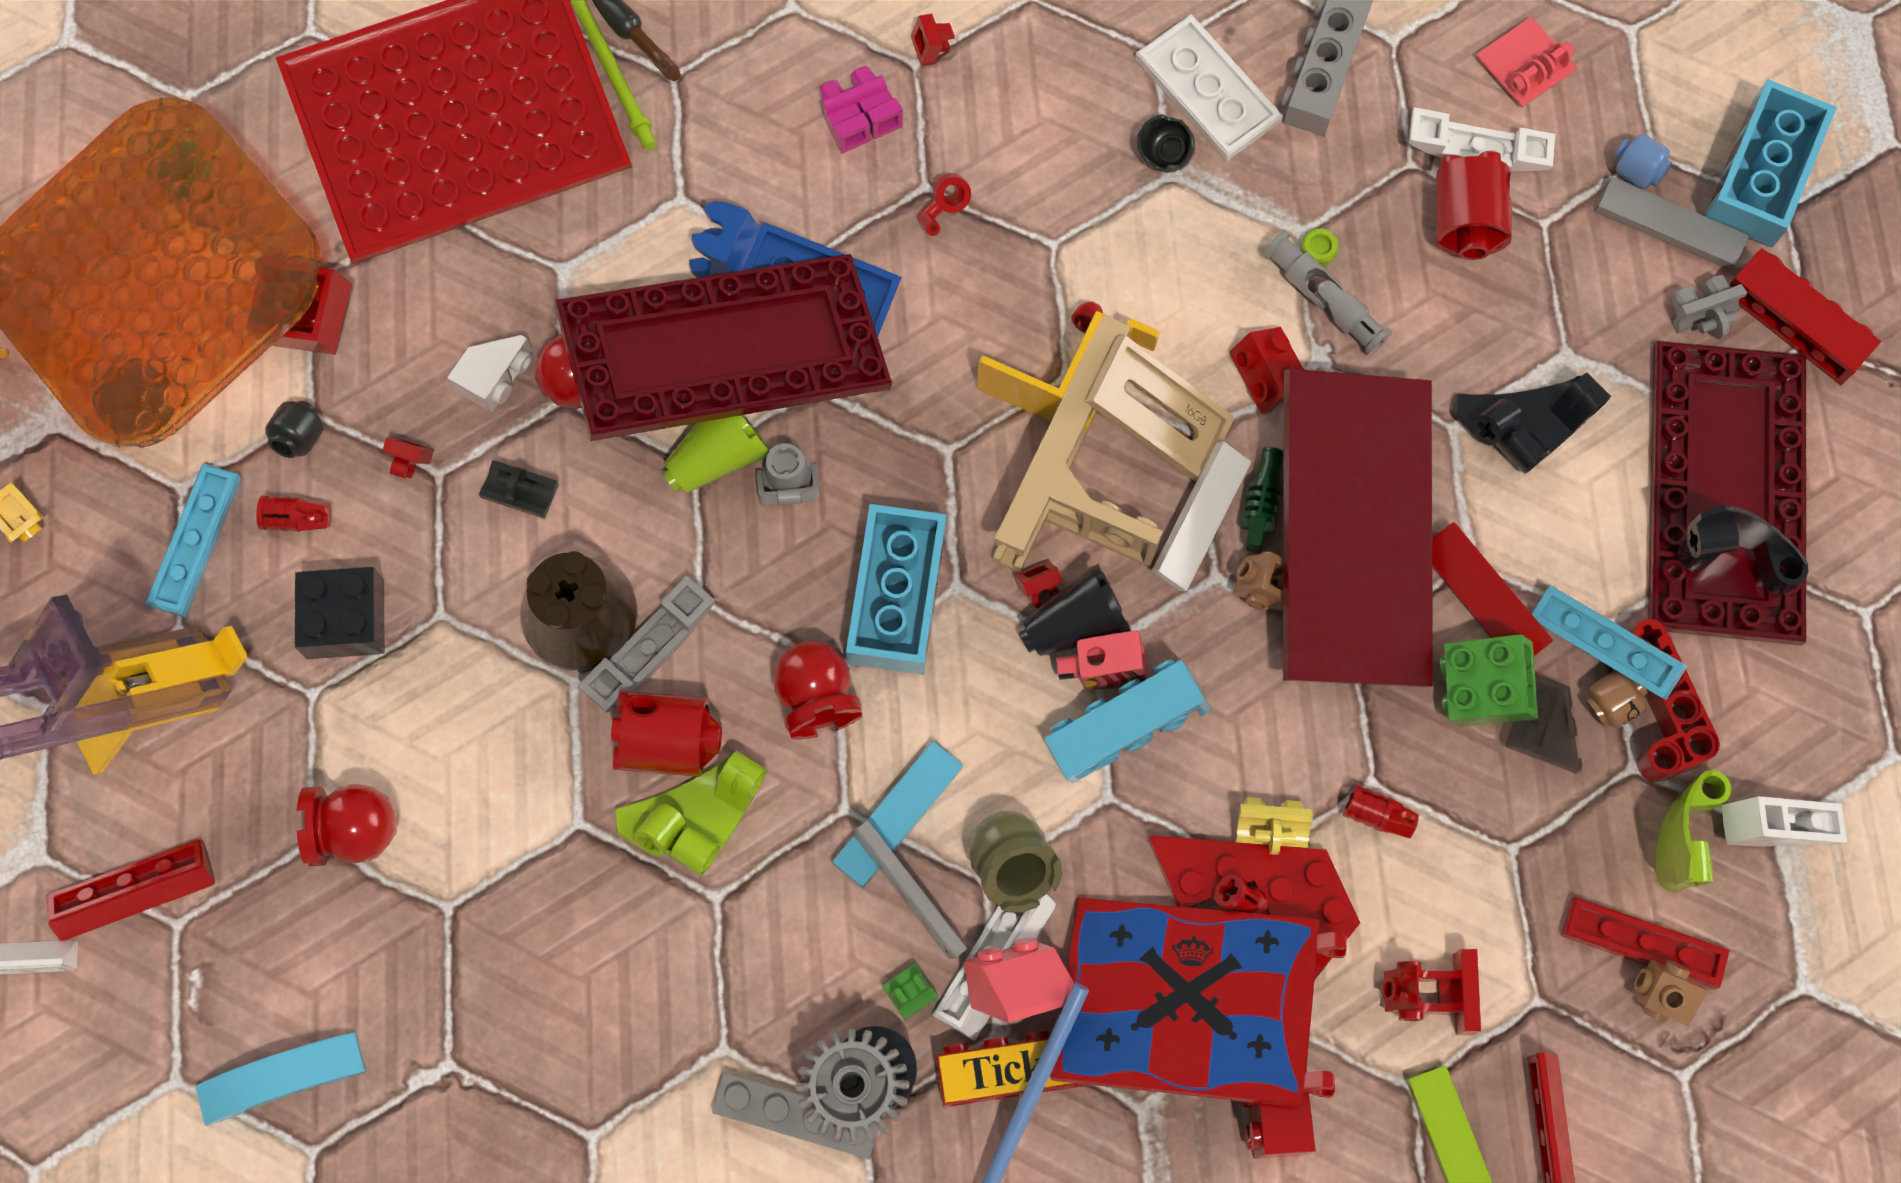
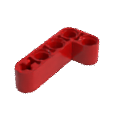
(1676, 731)

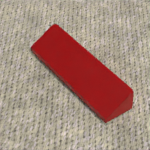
(1483, 589)
(129, 890)
(1550, 1118)

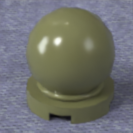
(1013, 861)

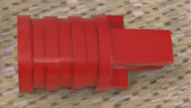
(292, 514)
(1380, 812)

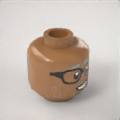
(1616, 699)

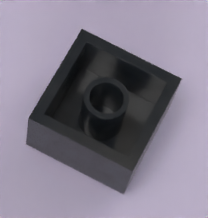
(339, 613)

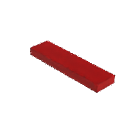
(1643, 941)

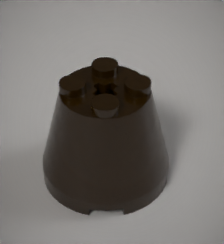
(579, 631)

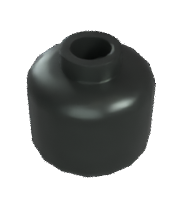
(294, 429)

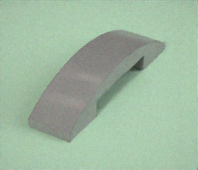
(649, 646)

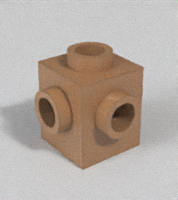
(1261, 580)
(1668, 992)

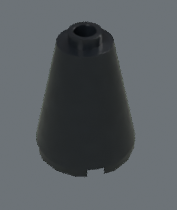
(1077, 612)

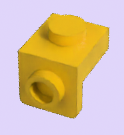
(17, 515)

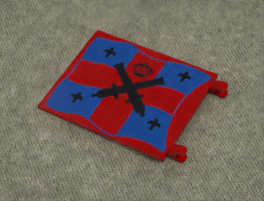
(1195, 1002)

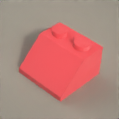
(1017, 980)

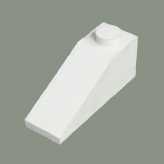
(1783, 822)

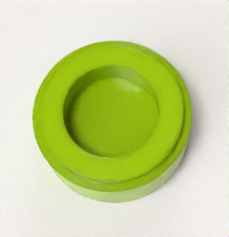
(1321, 245)

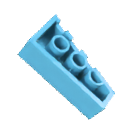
(1126, 720)

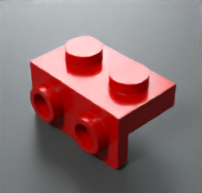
(1261, 363)

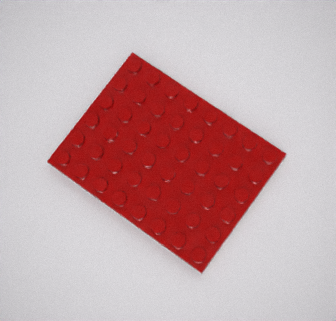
(451, 118)

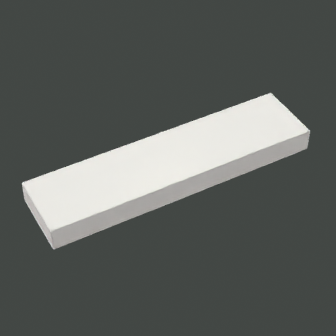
(1201, 516)

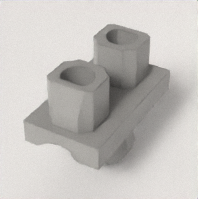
(1711, 312)

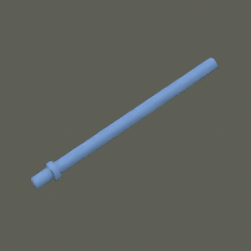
(1036, 1084)

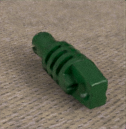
(1263, 499)

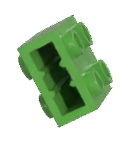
(1489, 681)

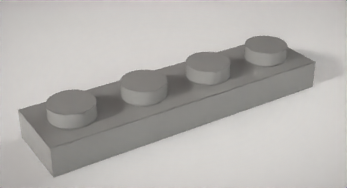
(779, 1112)

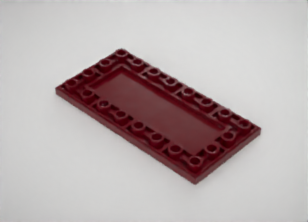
(721, 346)
(1735, 437)
(1357, 529)

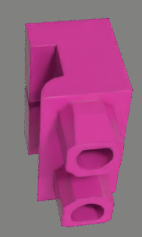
(860, 110)

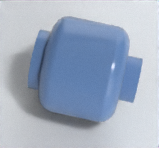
(1642, 161)

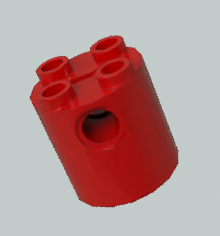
(1473, 205)
(664, 734)

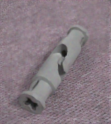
(1342, 307)

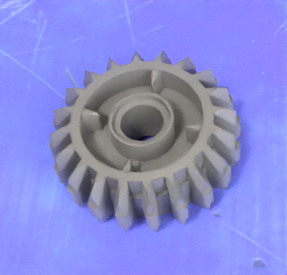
(826, 1079)

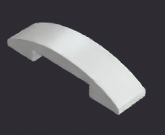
(1439, 137)

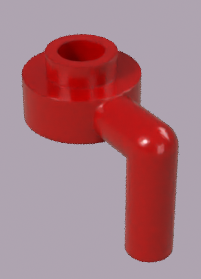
(941, 202)

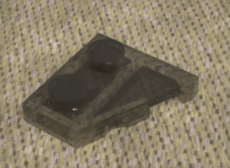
(1553, 733)

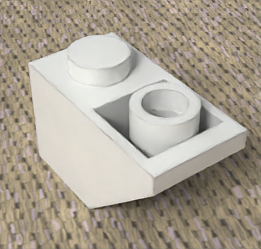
(489, 370)

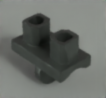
(519, 489)

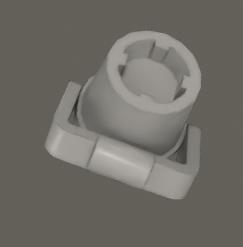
(787, 477)

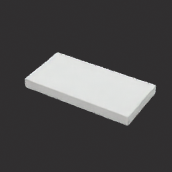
(1208, 87)

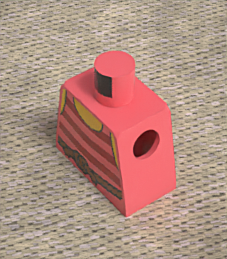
(1122, 658)

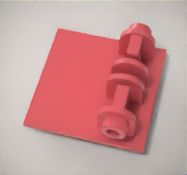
(1528, 61)

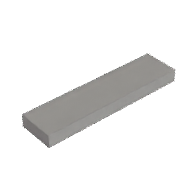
(1672, 223)
(909, 890)

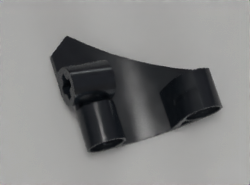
(1531, 422)
(1729, 527)

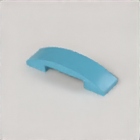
(279, 1077)

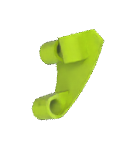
(696, 816)
(1677, 858)

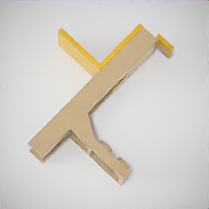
(1049, 486)

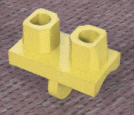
(1273, 824)

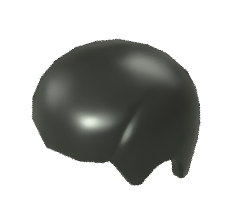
(1166, 143)

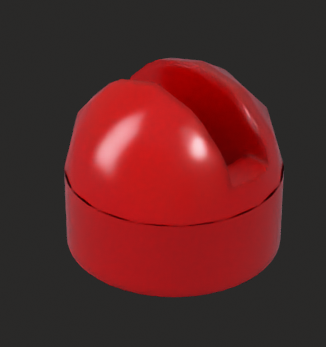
(1084, 314)

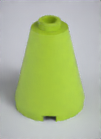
(713, 452)

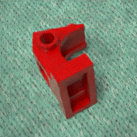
(1456, 991)

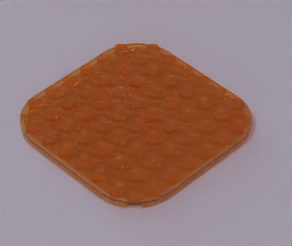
(152, 272)

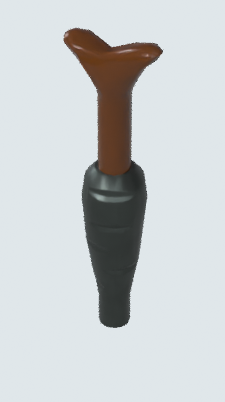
(628, 25)

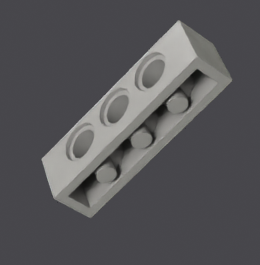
(1311, 109)

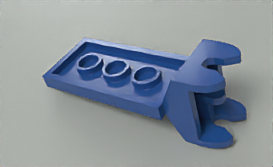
(747, 246)

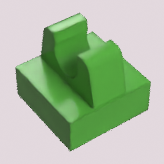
(910, 992)

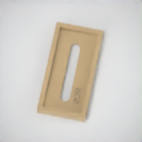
(1134, 364)

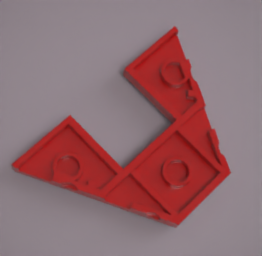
(1294, 882)

